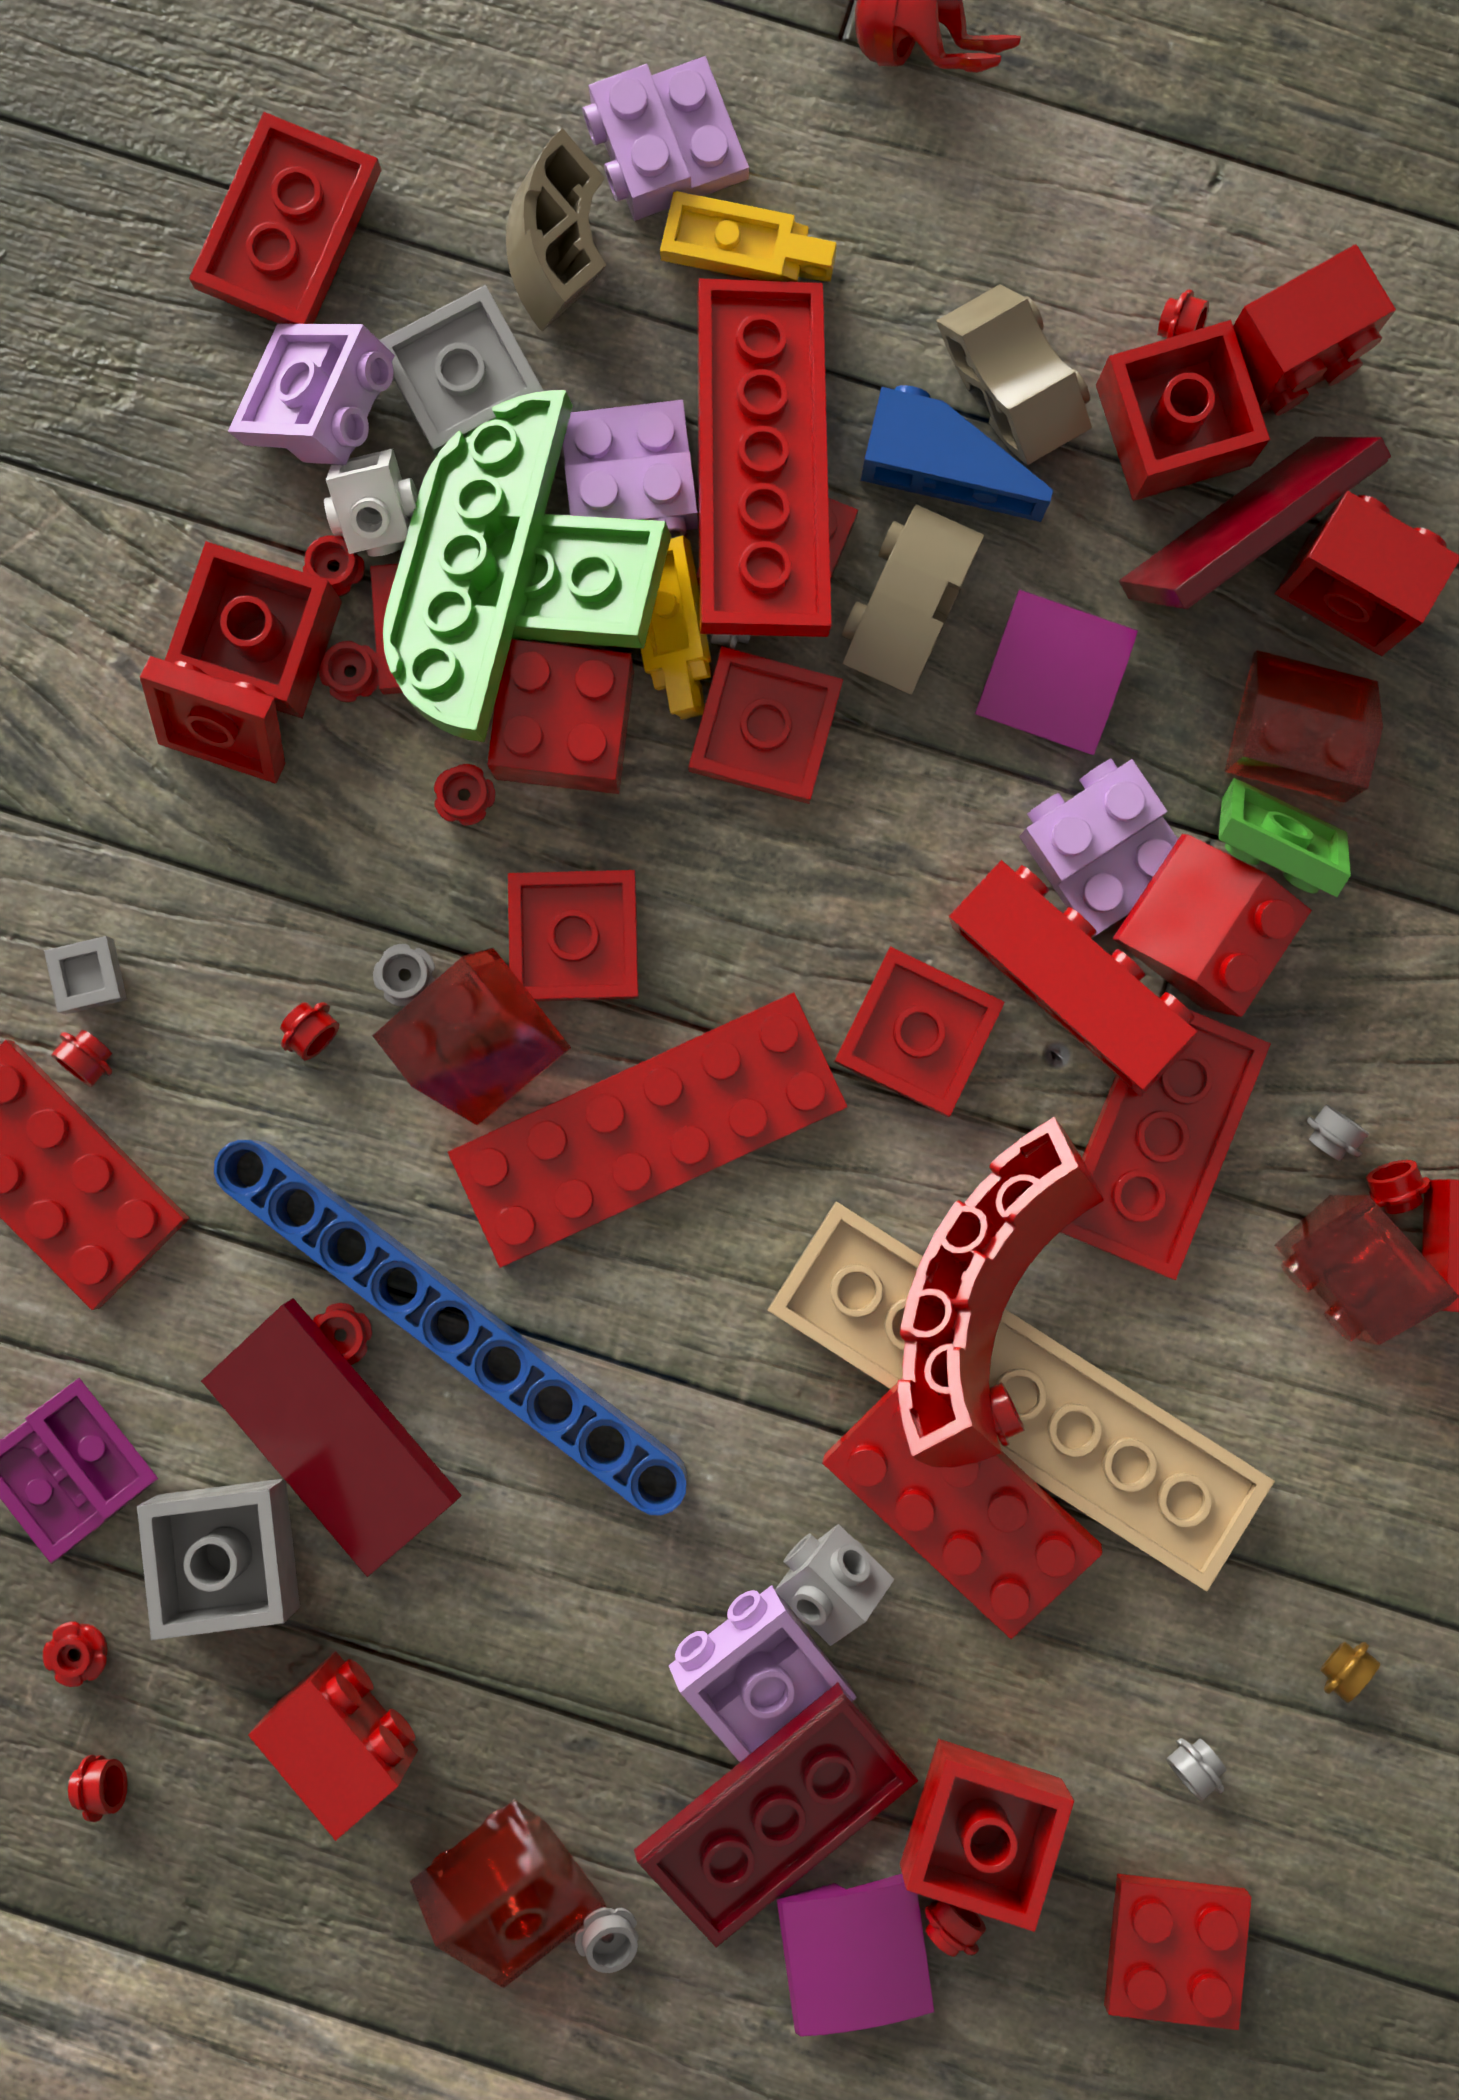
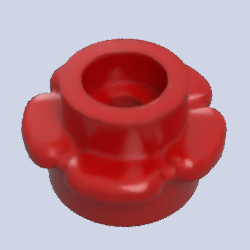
(1183, 315)
(331, 549)
(341, 657)
(463, 778)
(308, 1030)
(83, 1057)
(1397, 1186)
(355, 1324)
(1004, 1414)
(92, 1651)
(98, 1787)
(954, 1928)

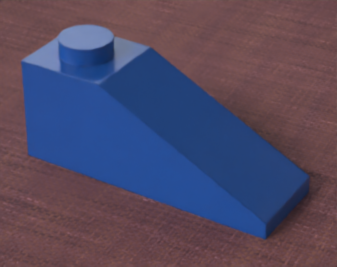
(937, 453)

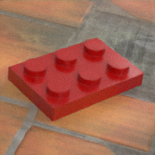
(285, 222)

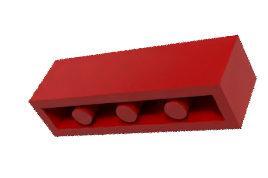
(1073, 977)

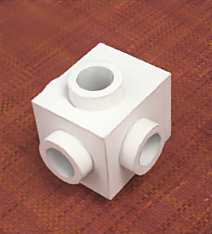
(370, 503)

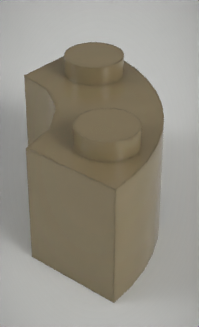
(550, 231)
(1026, 386)
(911, 599)

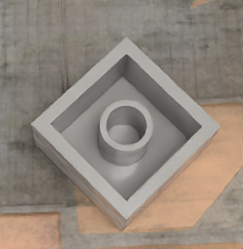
(218, 1559)

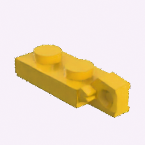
(743, 241)
(674, 647)

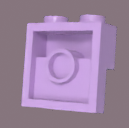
(664, 135)
(314, 391)
(631, 465)
(1101, 842)
(753, 1671)

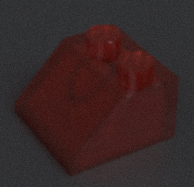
(1307, 728)
(472, 1037)
(1362, 1269)
(505, 1895)

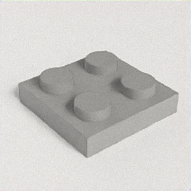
(458, 366)

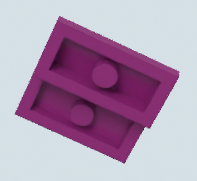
(1056, 672)
(68, 1471)
(854, 1957)

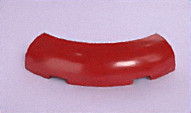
(966, 1285)

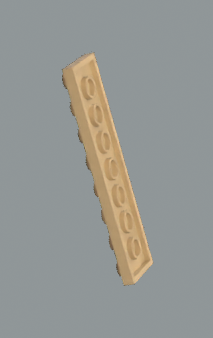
(1082, 1427)

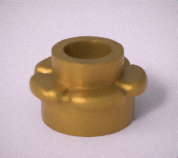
(1349, 1670)

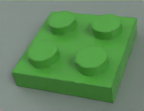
(1285, 837)

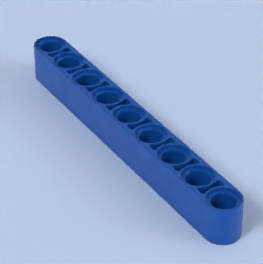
(420, 1319)

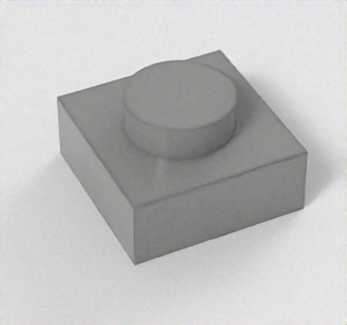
(85, 975)

